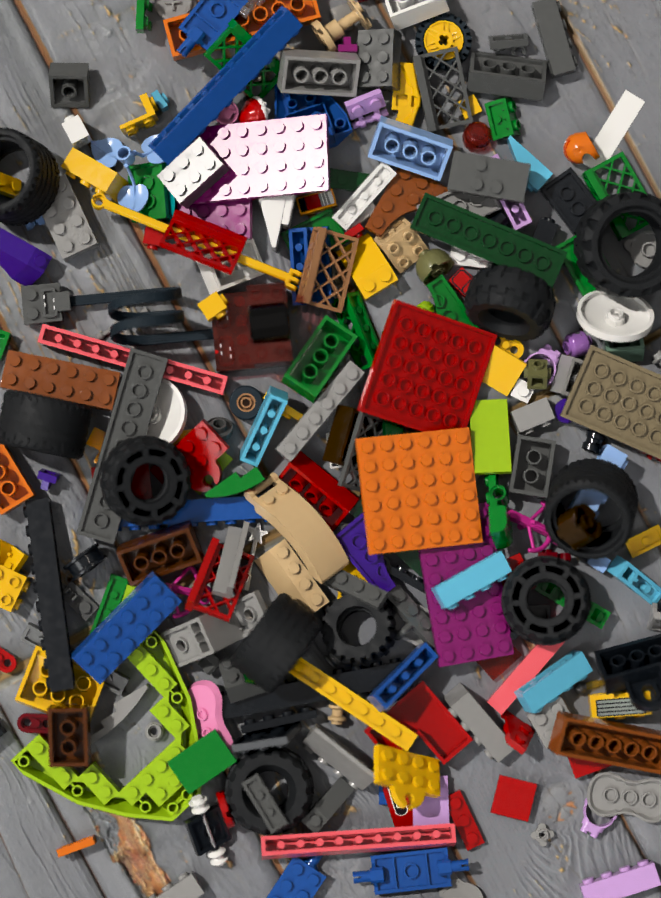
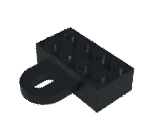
(634, 669)

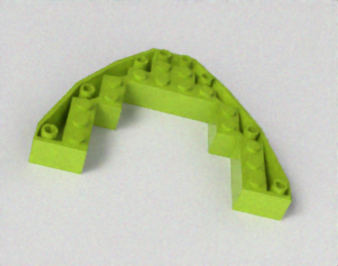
(156, 789)

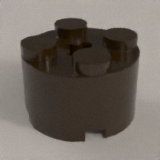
(578, 526)

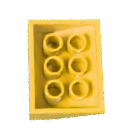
(34, 691)

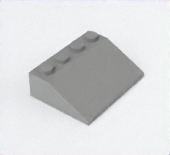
(339, 756)

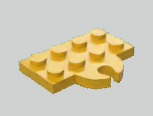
(406, 775)

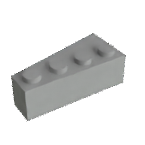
(477, 721)

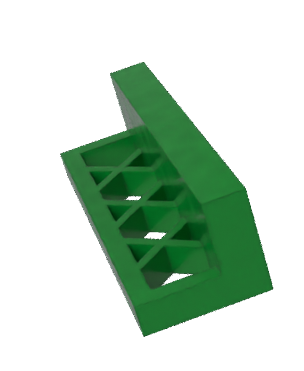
(361, 327)

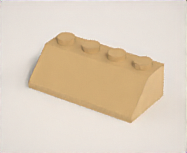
(290, 576)

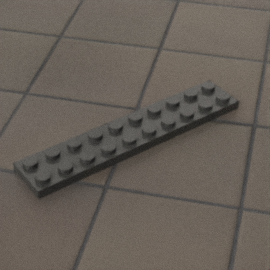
(128, 420)

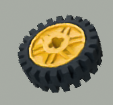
(445, 27)

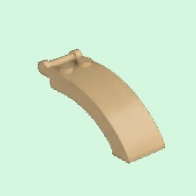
(300, 527)

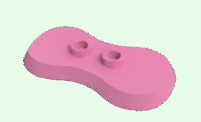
(208, 710)

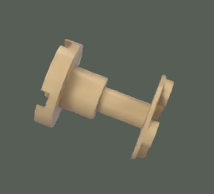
(335, 29)

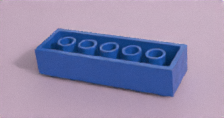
(126, 627)

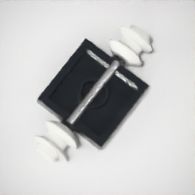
(207, 830)

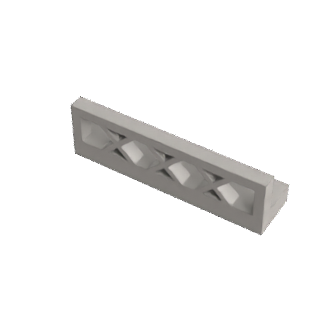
(230, 560)

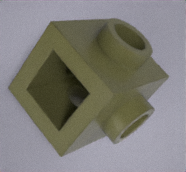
(537, 374)

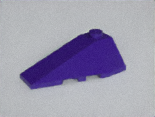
(20, 259)

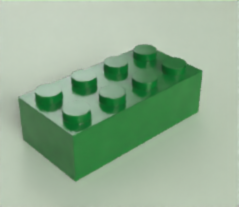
(319, 358)

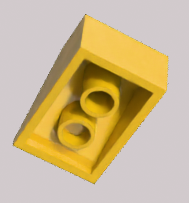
(370, 268)

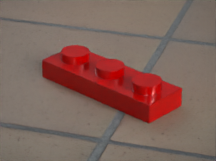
(464, 821)

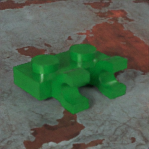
(142, 20)

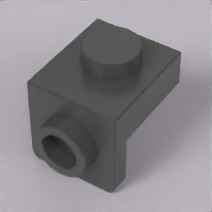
(209, 663)

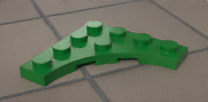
(447, 301)

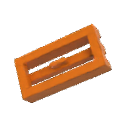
(77, 845)

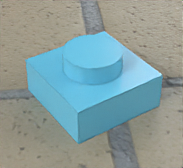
(161, 100)

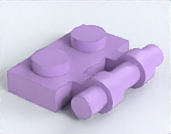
(365, 104)

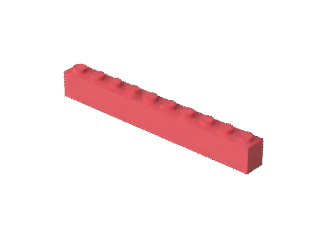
(118, 356)
(358, 841)

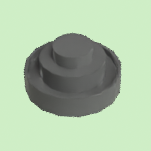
(222, 427)

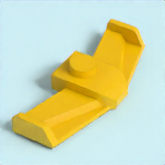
(408, 99)

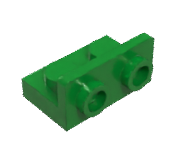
(503, 118)

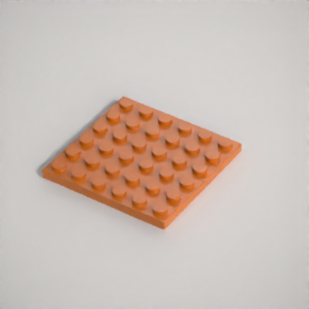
(418, 490)

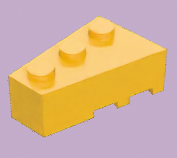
(93, 174)

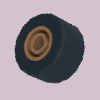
(245, 402)

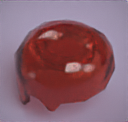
(477, 136)

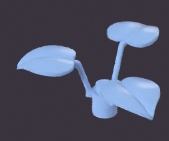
(111, 150)

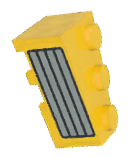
(614, 705)

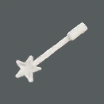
(256, 536)

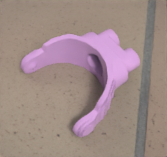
(547, 354)
(593, 828)

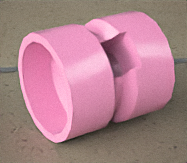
(228, 115)

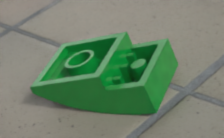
(235, 484)

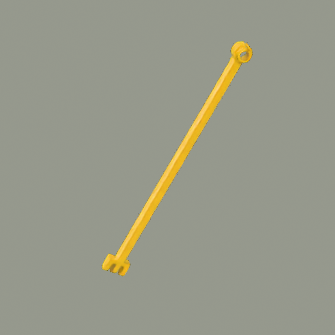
(161, 226)

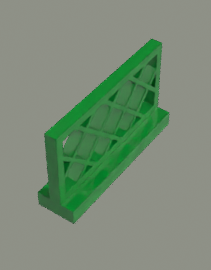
(243, 36)
(599, 192)

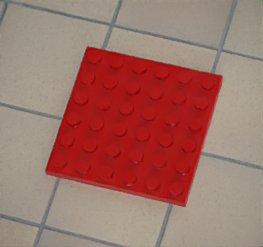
(426, 370)

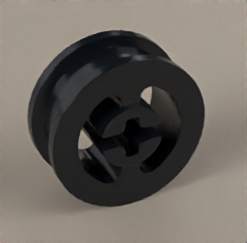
(85, 562)

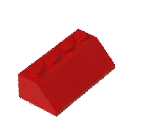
(318, 489)

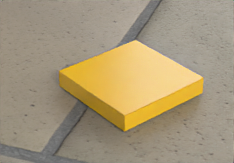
(503, 370)

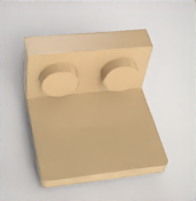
(401, 244)

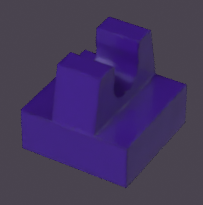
(47, 477)

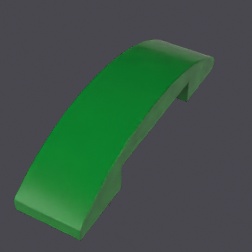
(597, 614)

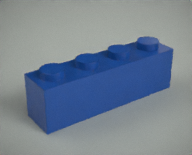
(402, 677)

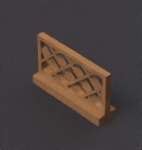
(311, 269)

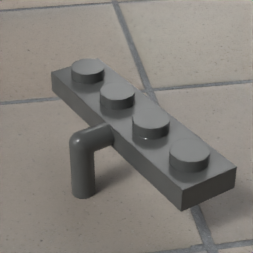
(411, 614)

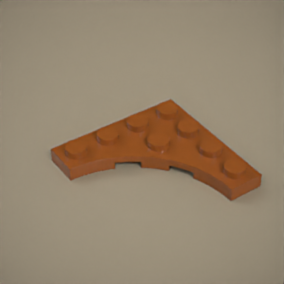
(400, 198)

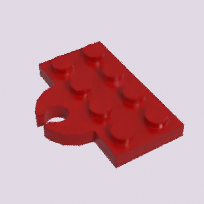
(201, 449)

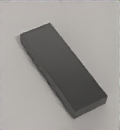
(264, 803)

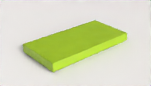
(490, 437)

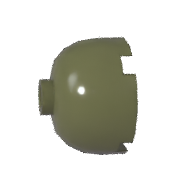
(432, 264)

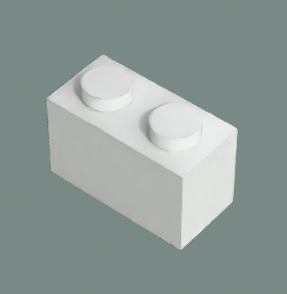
(76, 131)

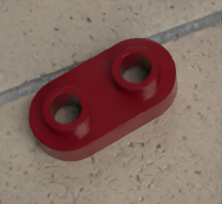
(37, 721)

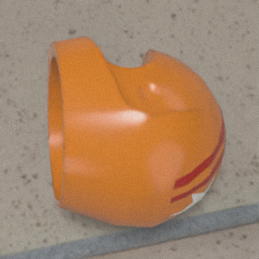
(578, 145)

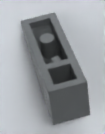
(327, 805)

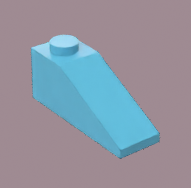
(538, 174)
(634, 580)

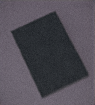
(568, 198)

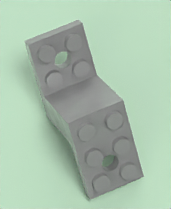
(210, 634)

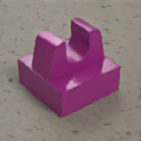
(347, 46)

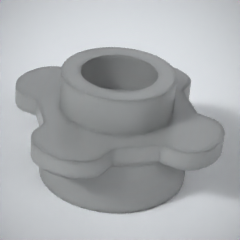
(537, 834)

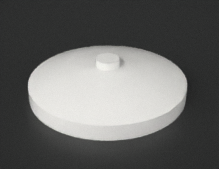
(615, 317)
(169, 413)

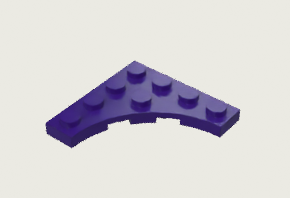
(355, 546)

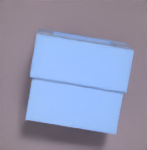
(599, 564)

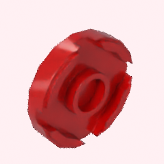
(229, 819)

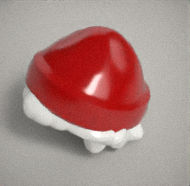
(254, 110)

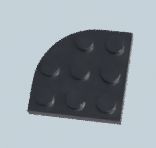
(265, 738)

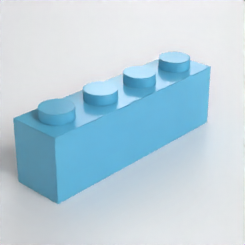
(263, 426)
(471, 580)
(553, 681)

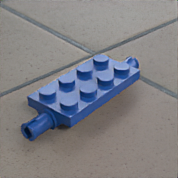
(207, 23)
(411, 870)
(299, 879)

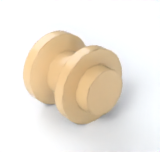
(337, 715)

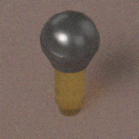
(581, 687)

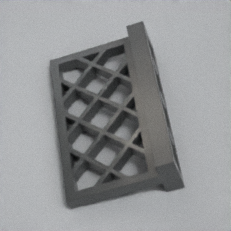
(426, 93)
(358, 431)

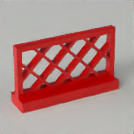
(207, 233)
(202, 579)

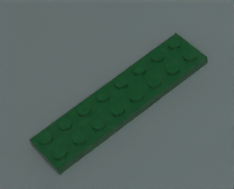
(487, 238)

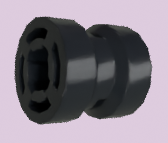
(593, 441)

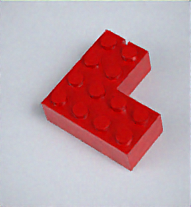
(429, 719)

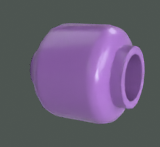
(576, 344)

